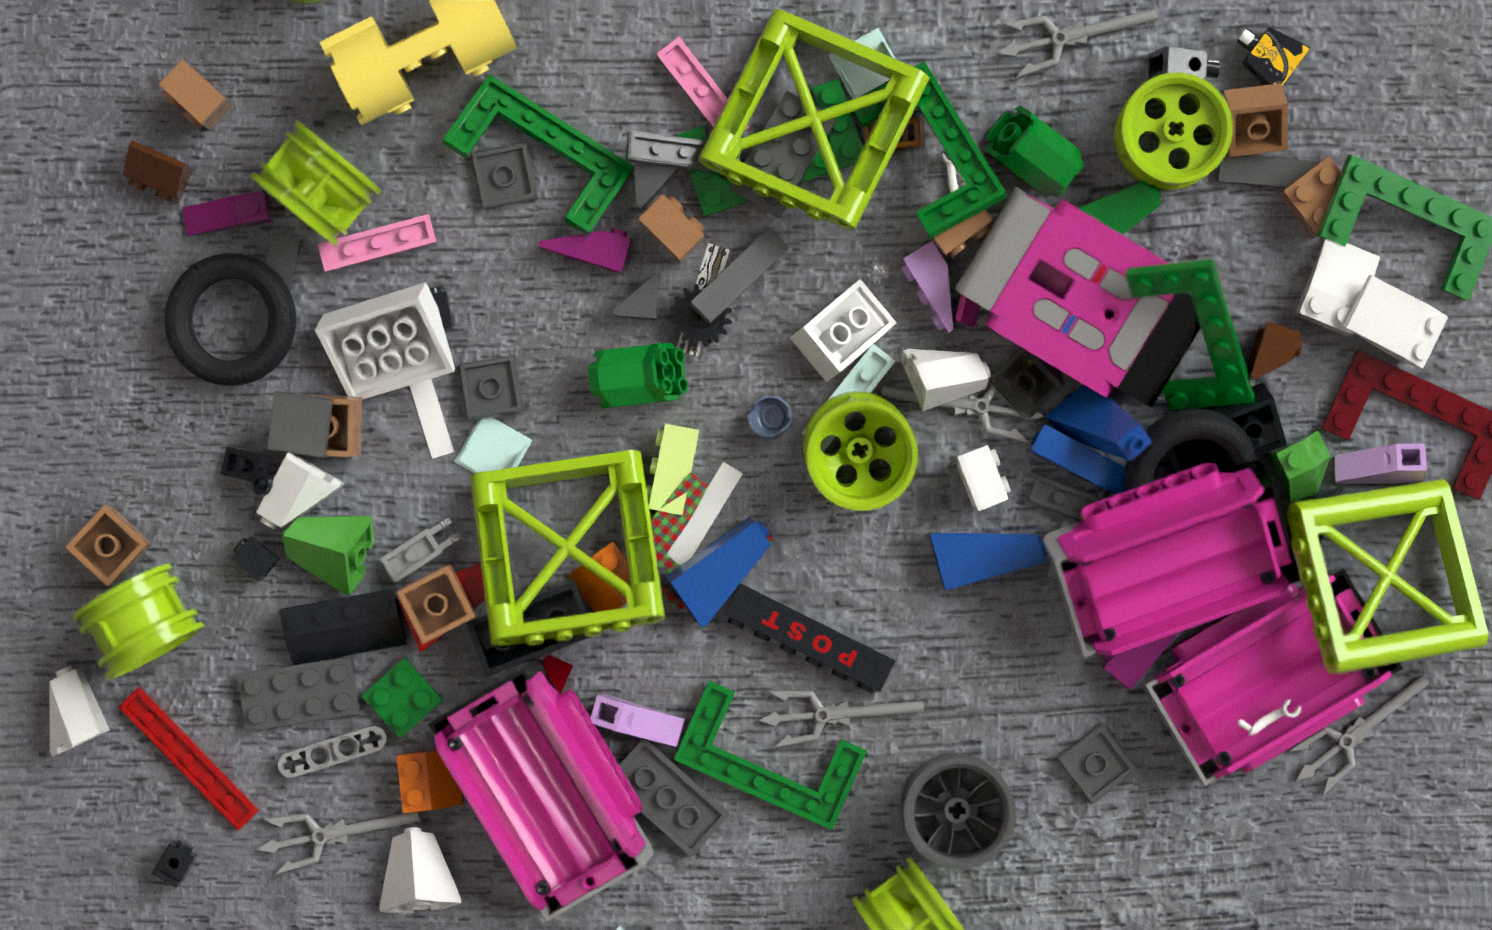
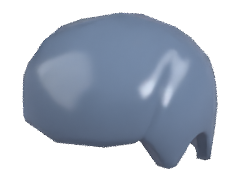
(770, 417)

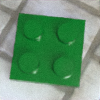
(402, 697)

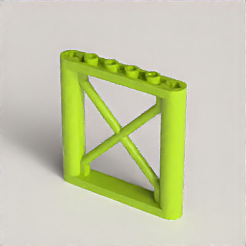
(848, 199)
(643, 595)
(1350, 652)

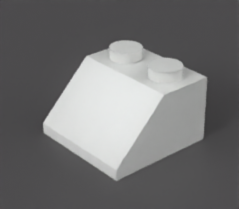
(982, 478)

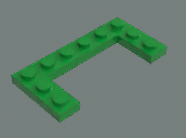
(500, 100)
(844, 142)
(1364, 178)
(981, 185)
(1200, 278)
(817, 806)

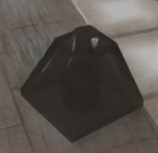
(1027, 382)

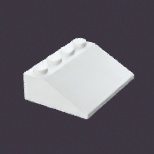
(386, 342)

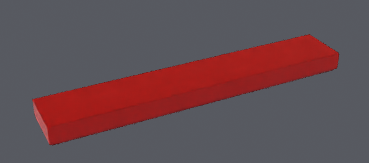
(188, 758)

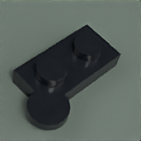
(248, 467)

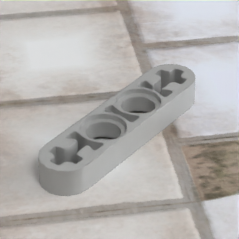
(331, 747)

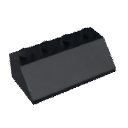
(1257, 419)
(556, 603)
(343, 626)

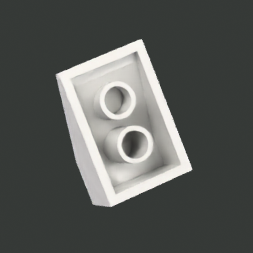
(1335, 285)
(1395, 322)
(843, 330)

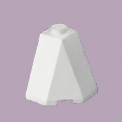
(943, 375)
(296, 491)
(73, 711)
(417, 875)

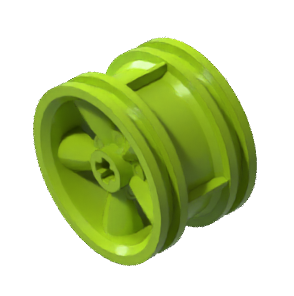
(138, 621)

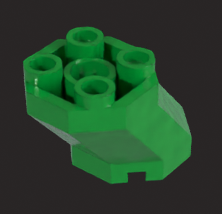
(1034, 152)
(638, 375)

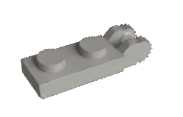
(417, 552)

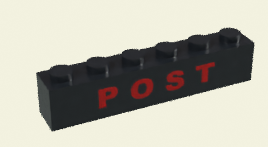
(809, 637)

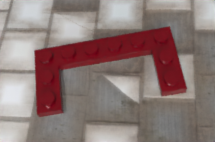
(1372, 373)

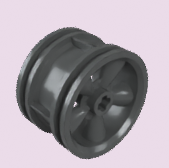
(939, 846)

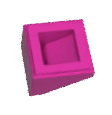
(966, 311)

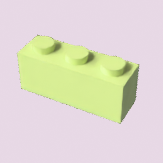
(671, 467)

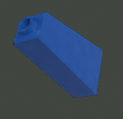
(1099, 424)
(1078, 460)
(976, 557)
(718, 569)

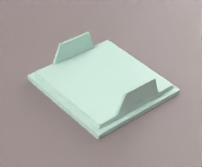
(857, 78)
(492, 447)

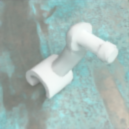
(951, 174)
(1269, 718)

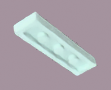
(863, 378)

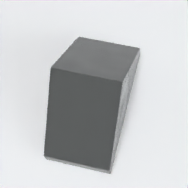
(650, 181)
(642, 302)

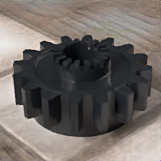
(693, 329)

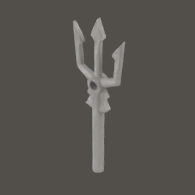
(1069, 35)
(971, 406)
(832, 714)
(1354, 735)
(329, 834)

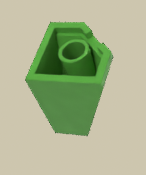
(1300, 466)
(331, 548)

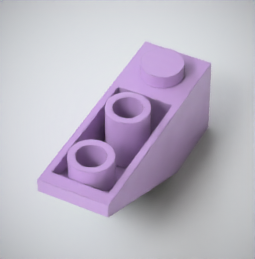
(932, 278)
(1382, 465)
(636, 720)

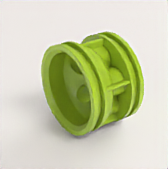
(1154, 166)
(316, 183)
(865, 490)
(906, 903)

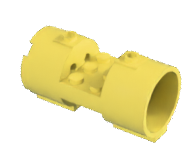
(372, 71)

